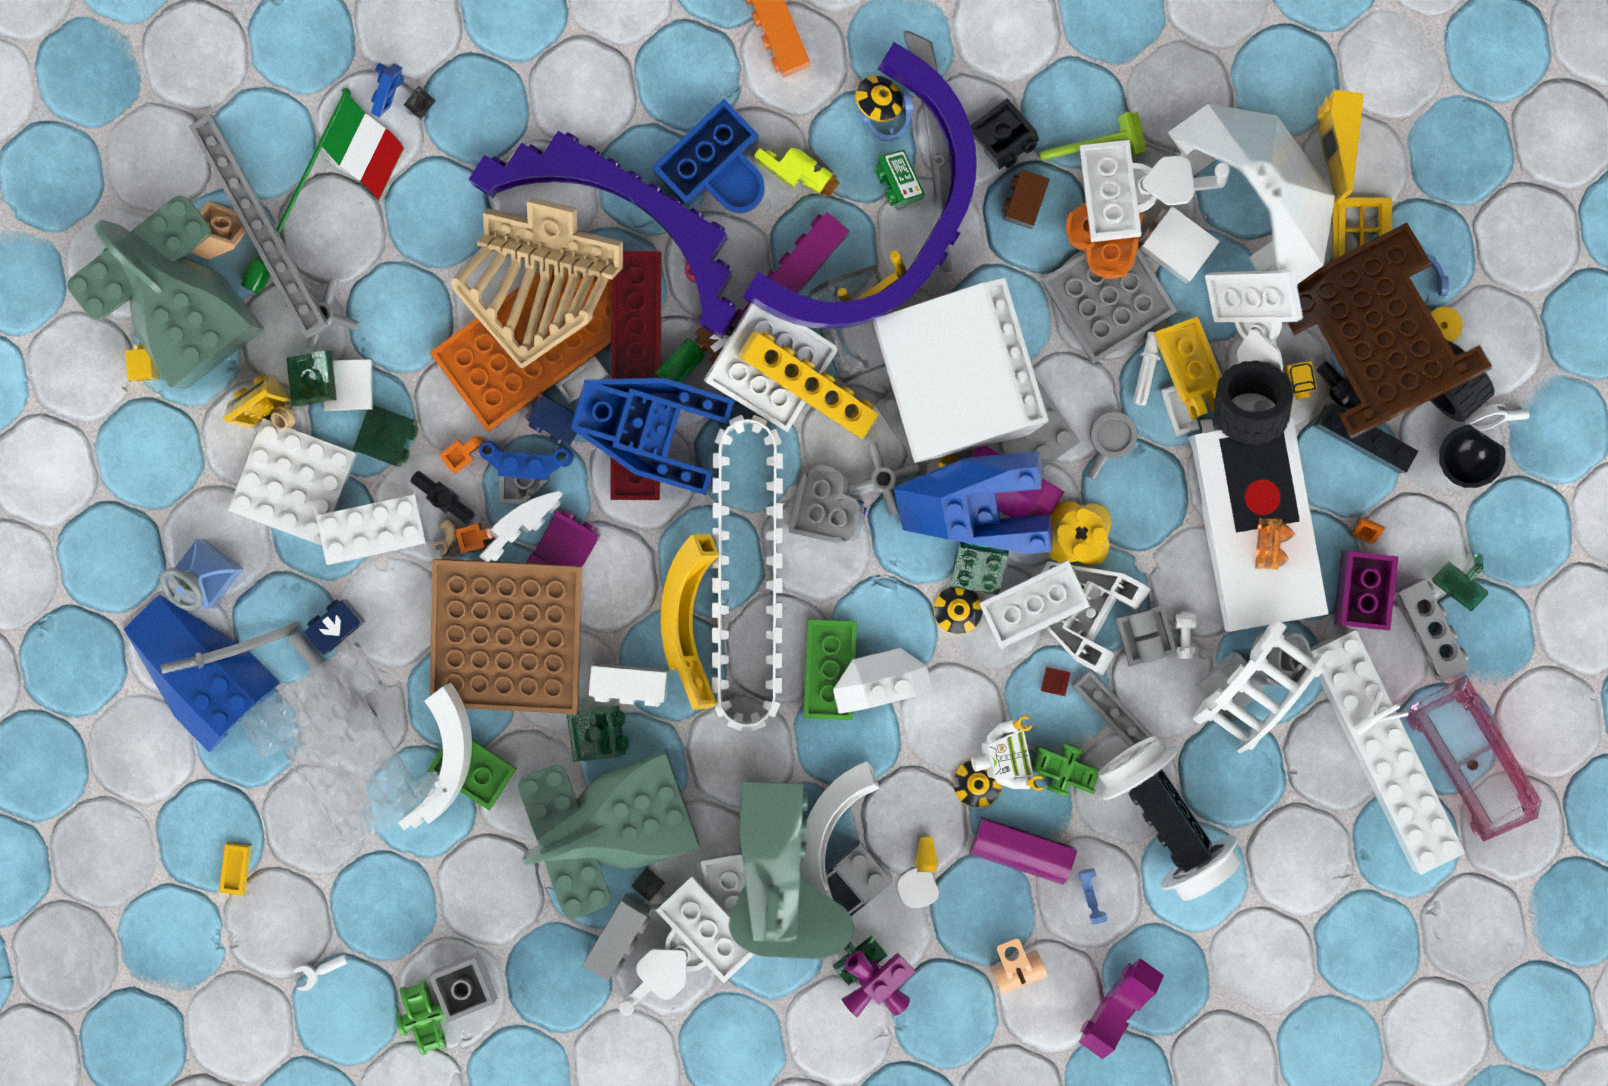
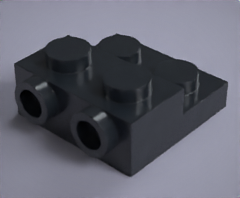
(1004, 134)

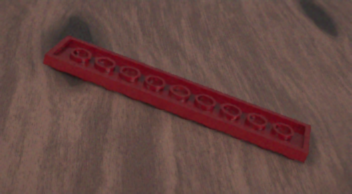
(635, 348)

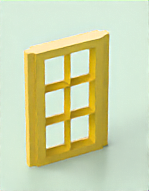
(1339, 221)

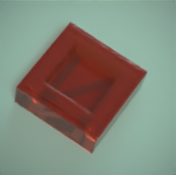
(1055, 681)

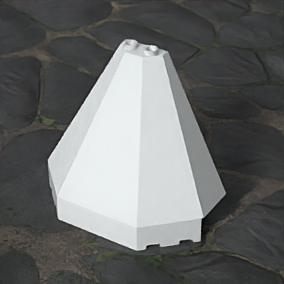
(1277, 170)

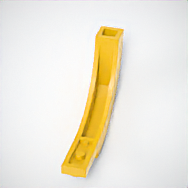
(677, 617)

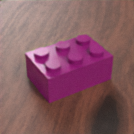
(1366, 590)

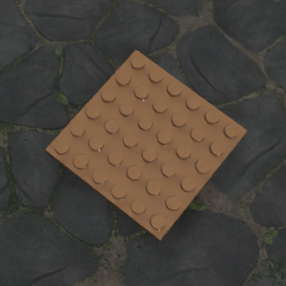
(507, 634)

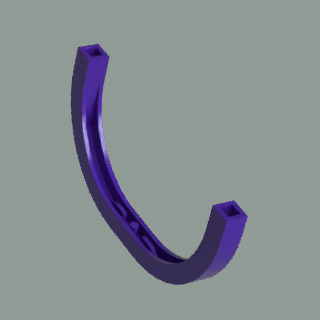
(947, 109)

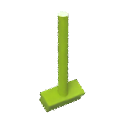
(1130, 130)

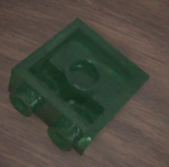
(386, 436)
(597, 734)

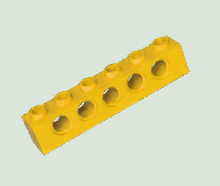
(863, 413)

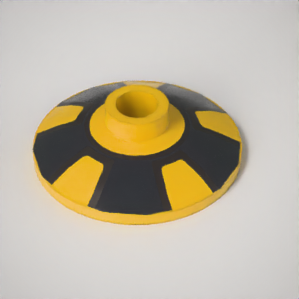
(873, 104)
(948, 619)
(966, 792)

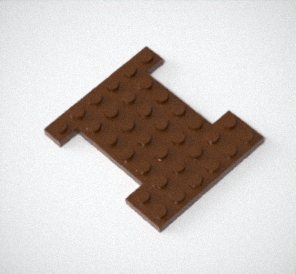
(1383, 330)

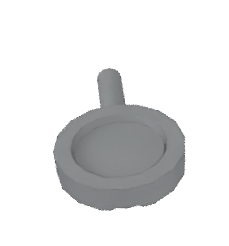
(1112, 437)

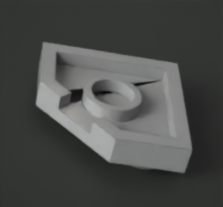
(518, 490)

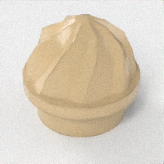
(283, 417)

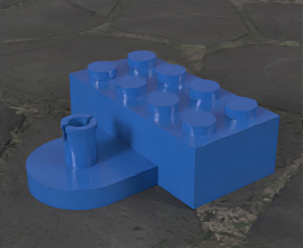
(714, 161)

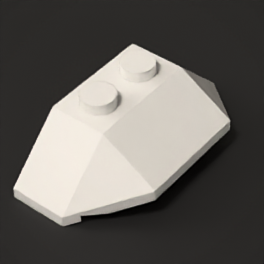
(881, 680)

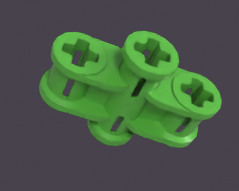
(1065, 769)
(422, 1018)

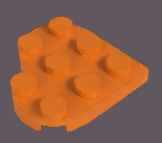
(1105, 258)

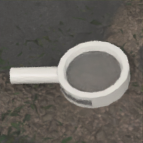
(1493, 415)

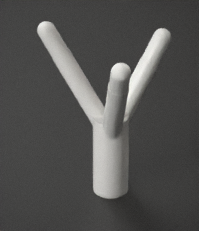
(1382, 716)

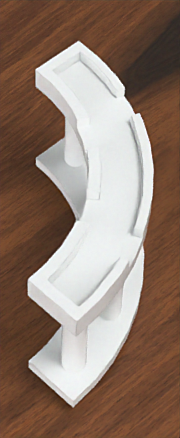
(1239, 682)

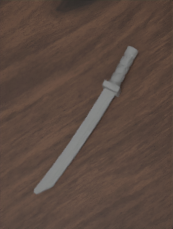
(201, 659)

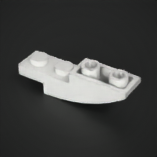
(526, 516)

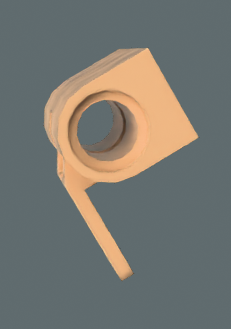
(1017, 972)

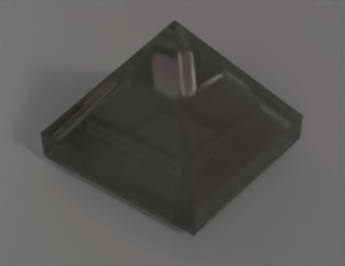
(419, 102)
(648, 884)

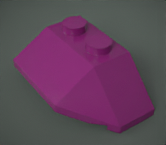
(1025, 502)

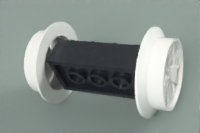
(1198, 861)

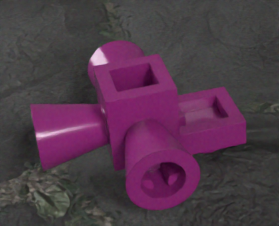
(878, 983)

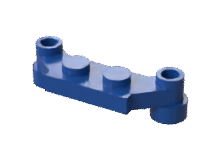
(523, 464)

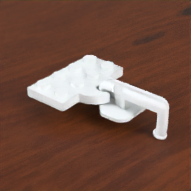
(1116, 192)
(1258, 307)
(698, 929)

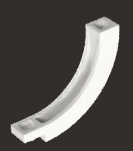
(457, 753)
(824, 816)

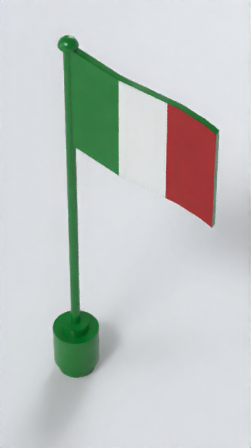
(359, 148)

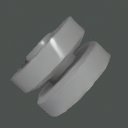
(1282, 660)

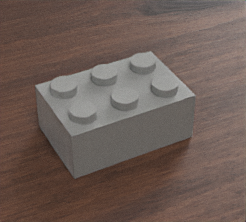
(618, 938)

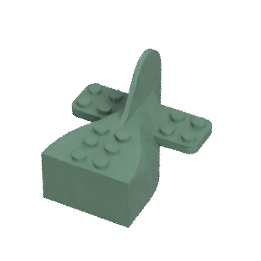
(178, 307)
(619, 821)
(777, 907)

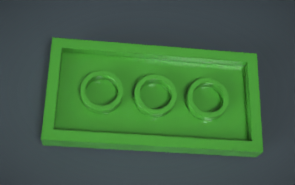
(828, 654)

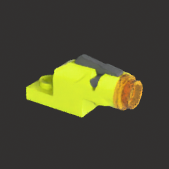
(800, 166)

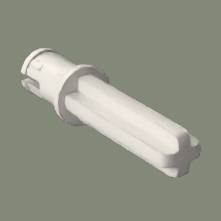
(1145, 377)

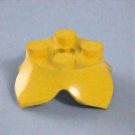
(1093, 519)

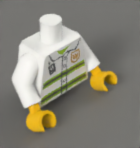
(1007, 756)

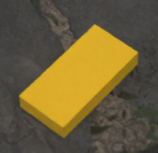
(235, 868)

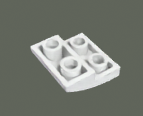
(352, 386)

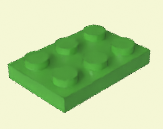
(486, 775)

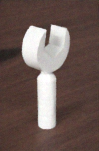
(313, 973)

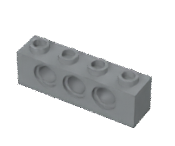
(1408, 599)

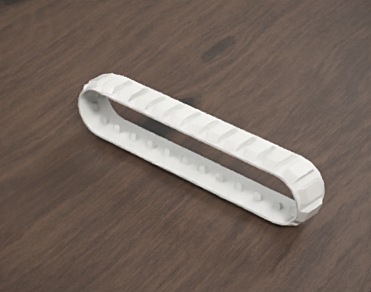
(718, 584)

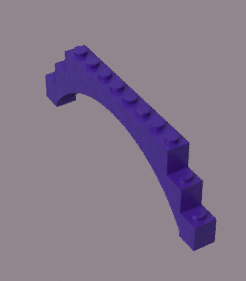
(573, 163)

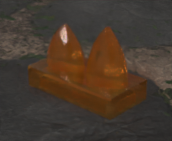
(1270, 535)

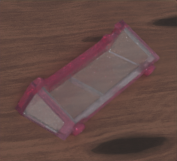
(1466, 733)

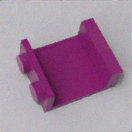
(565, 541)

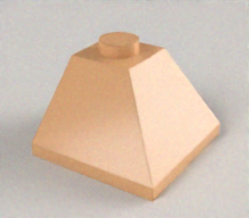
(225, 231)

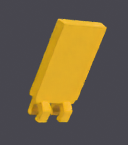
(1190, 364)

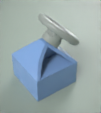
(200, 574)

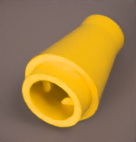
(926, 855)

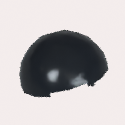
(1471, 457)

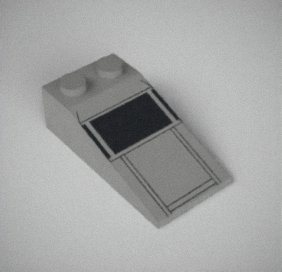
(856, 878)

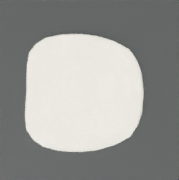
(917, 889)

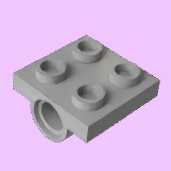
(1146, 635)

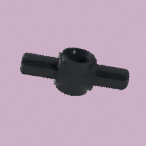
(1340, 388)
(432, 489)

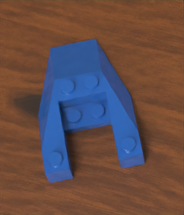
(637, 421)
(963, 507)

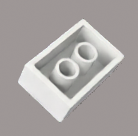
(628, 684)

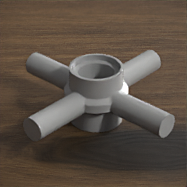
(332, 317)
(894, 476)

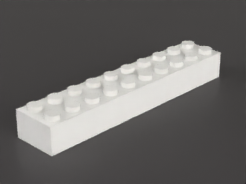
(1386, 755)

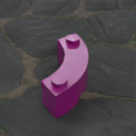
(1129, 993)

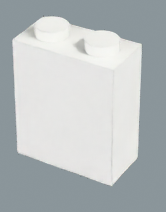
(1178, 244)

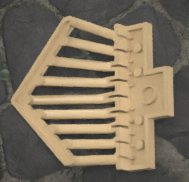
(554, 241)

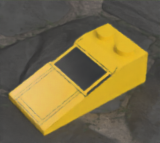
(1339, 136)
(256, 402)

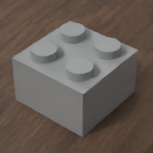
(463, 987)

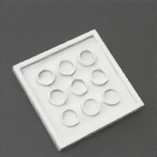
(752, 387)
(291, 480)

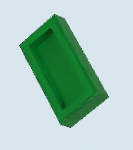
(681, 362)

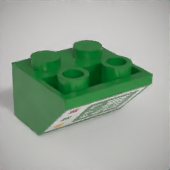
(899, 178)

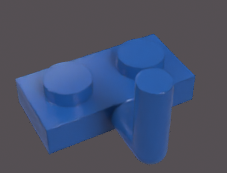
(388, 81)

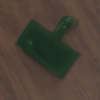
(1462, 585)
(871, 950)

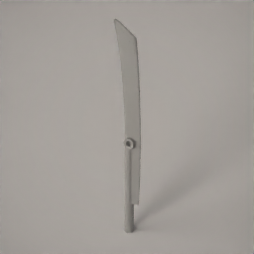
(937, 143)

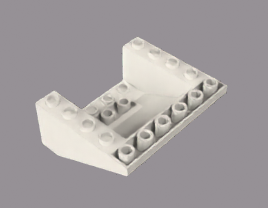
(961, 371)

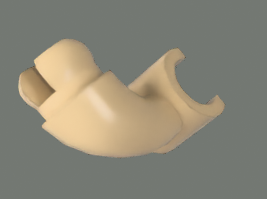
(450, 536)

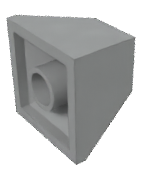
(1218, 678)

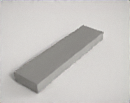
(1110, 708)

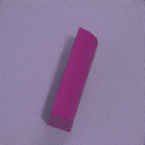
(1023, 851)

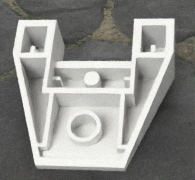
(1080, 629)

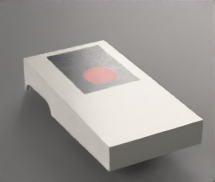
(1238, 489)

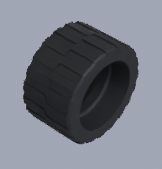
(1259, 379)
(1466, 398)

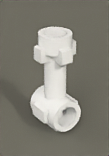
(1185, 622)

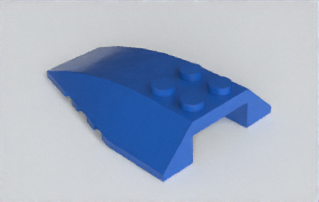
(201, 699)

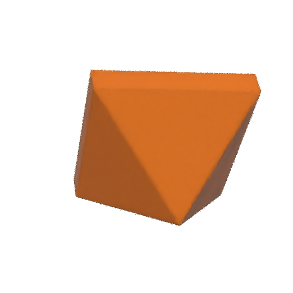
(1367, 530)

